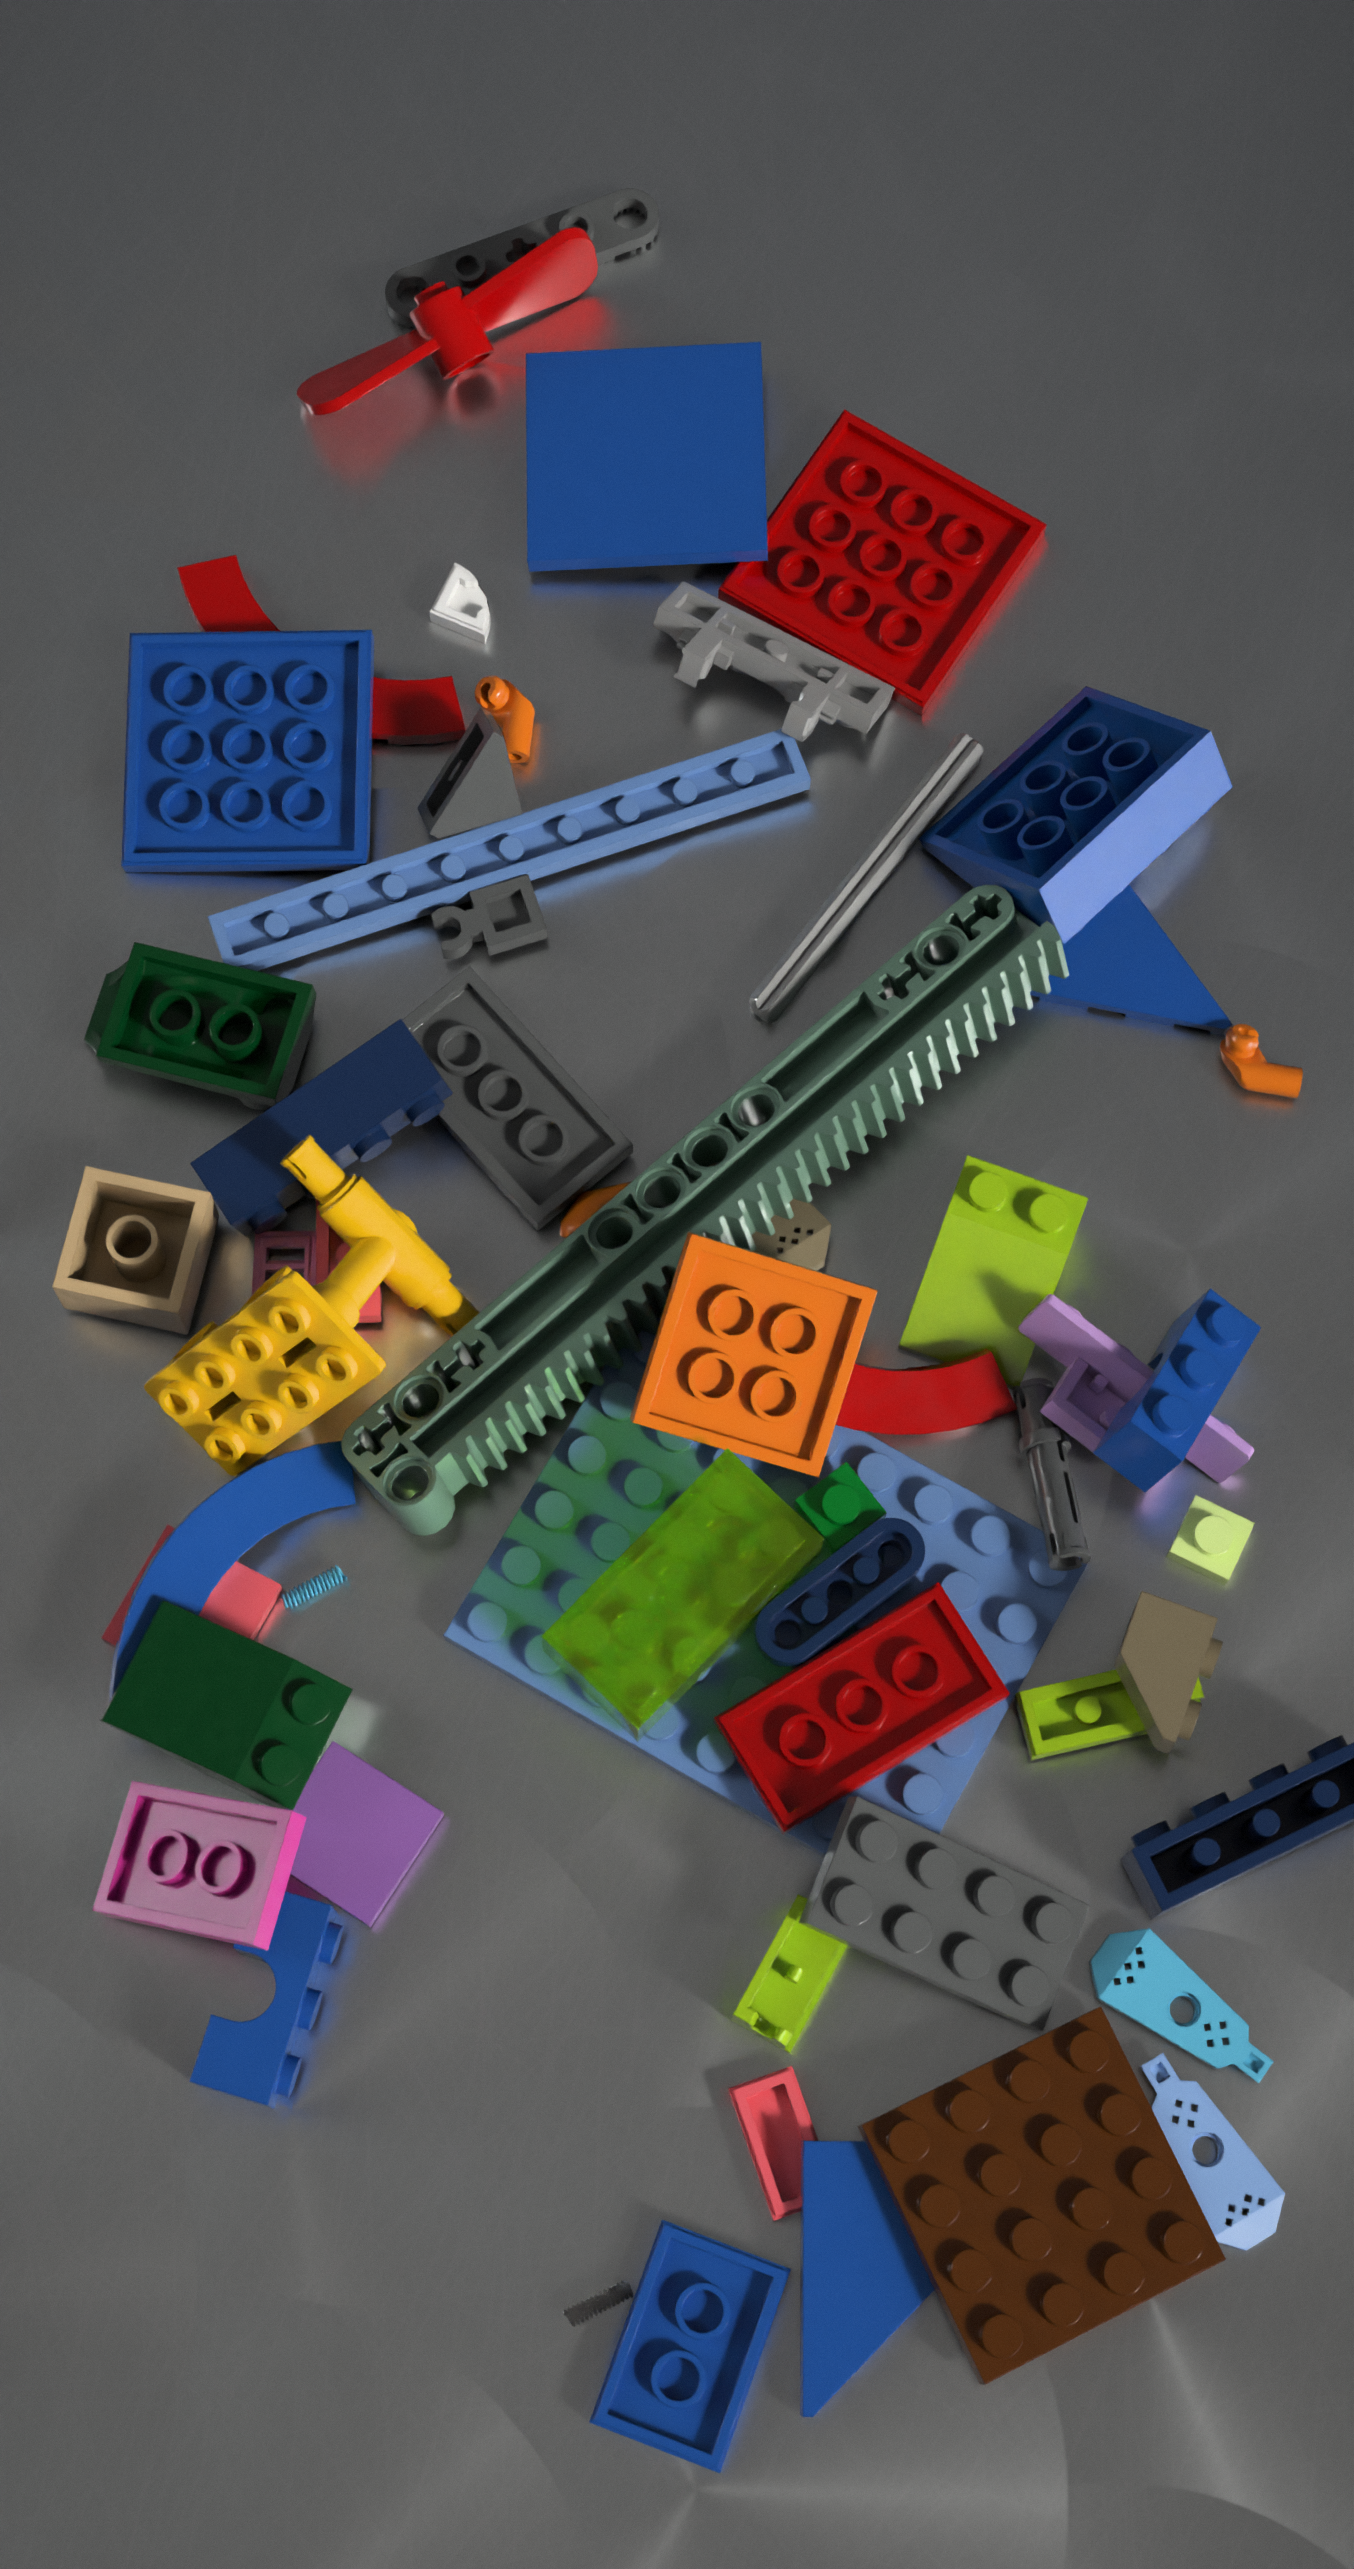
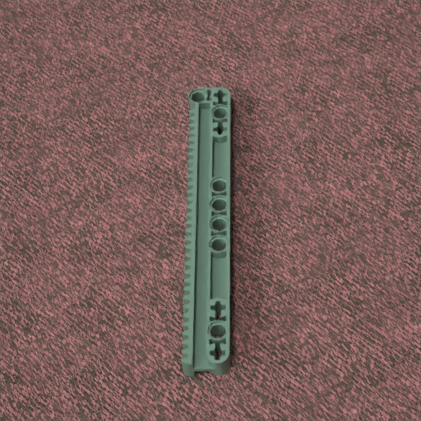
(595, 1299)

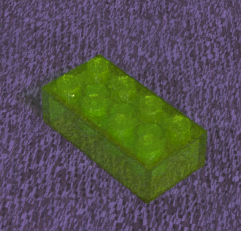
(682, 1594)

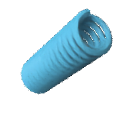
(311, 1589)

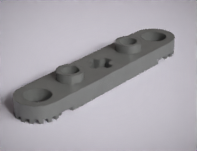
(484, 259)

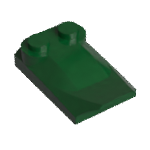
(204, 1024)

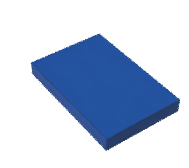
(690, 2346)

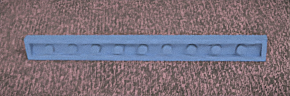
(529, 844)

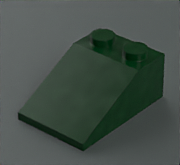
(226, 1706)

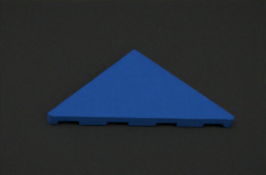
(1133, 969)
(854, 2267)

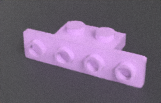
(1103, 1379)

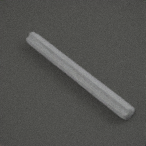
(865, 878)

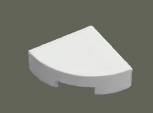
(462, 605)

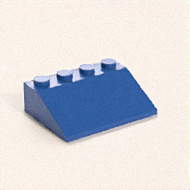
(1081, 808)

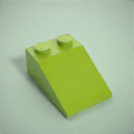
(992, 1267)

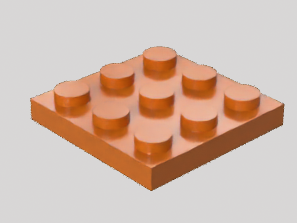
(753, 1354)

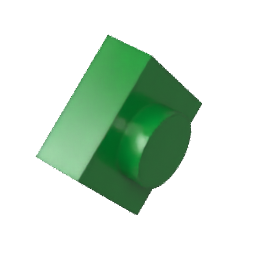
(839, 1507)

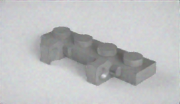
(807, 677)

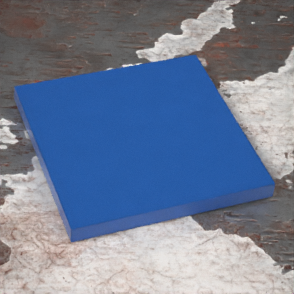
(645, 457)
(248, 751)

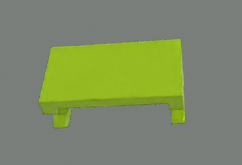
(788, 1981)

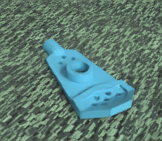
(1157, 1985)

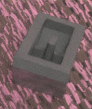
(474, 783)

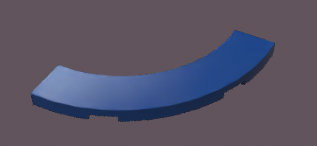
(226, 1528)

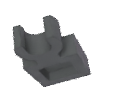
(501, 916)

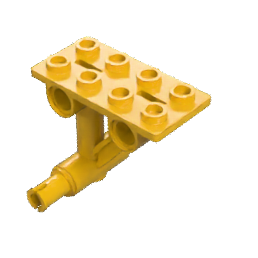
(295, 1343)

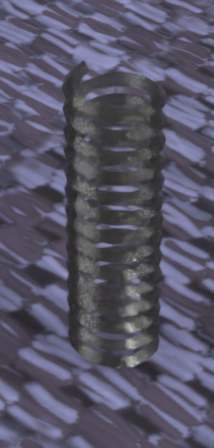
(599, 2303)

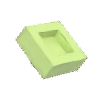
(1210, 1539)

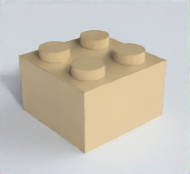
(136, 1250)

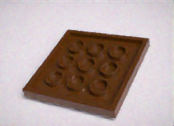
(1041, 2195)

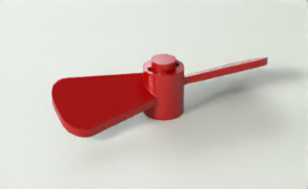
(455, 324)

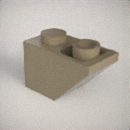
(1160, 1665)

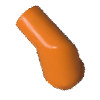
(511, 712)

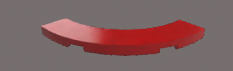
(402, 709)
(925, 1397)

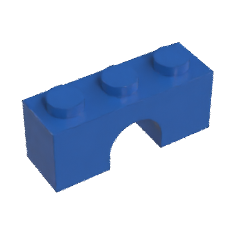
(1187, 1381)
(255, 2055)

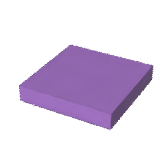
(358, 1833)

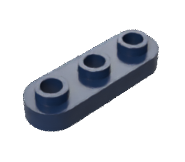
(856, 1568)

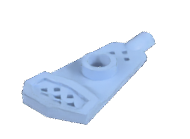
(1230, 2175)

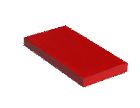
(860, 1707)

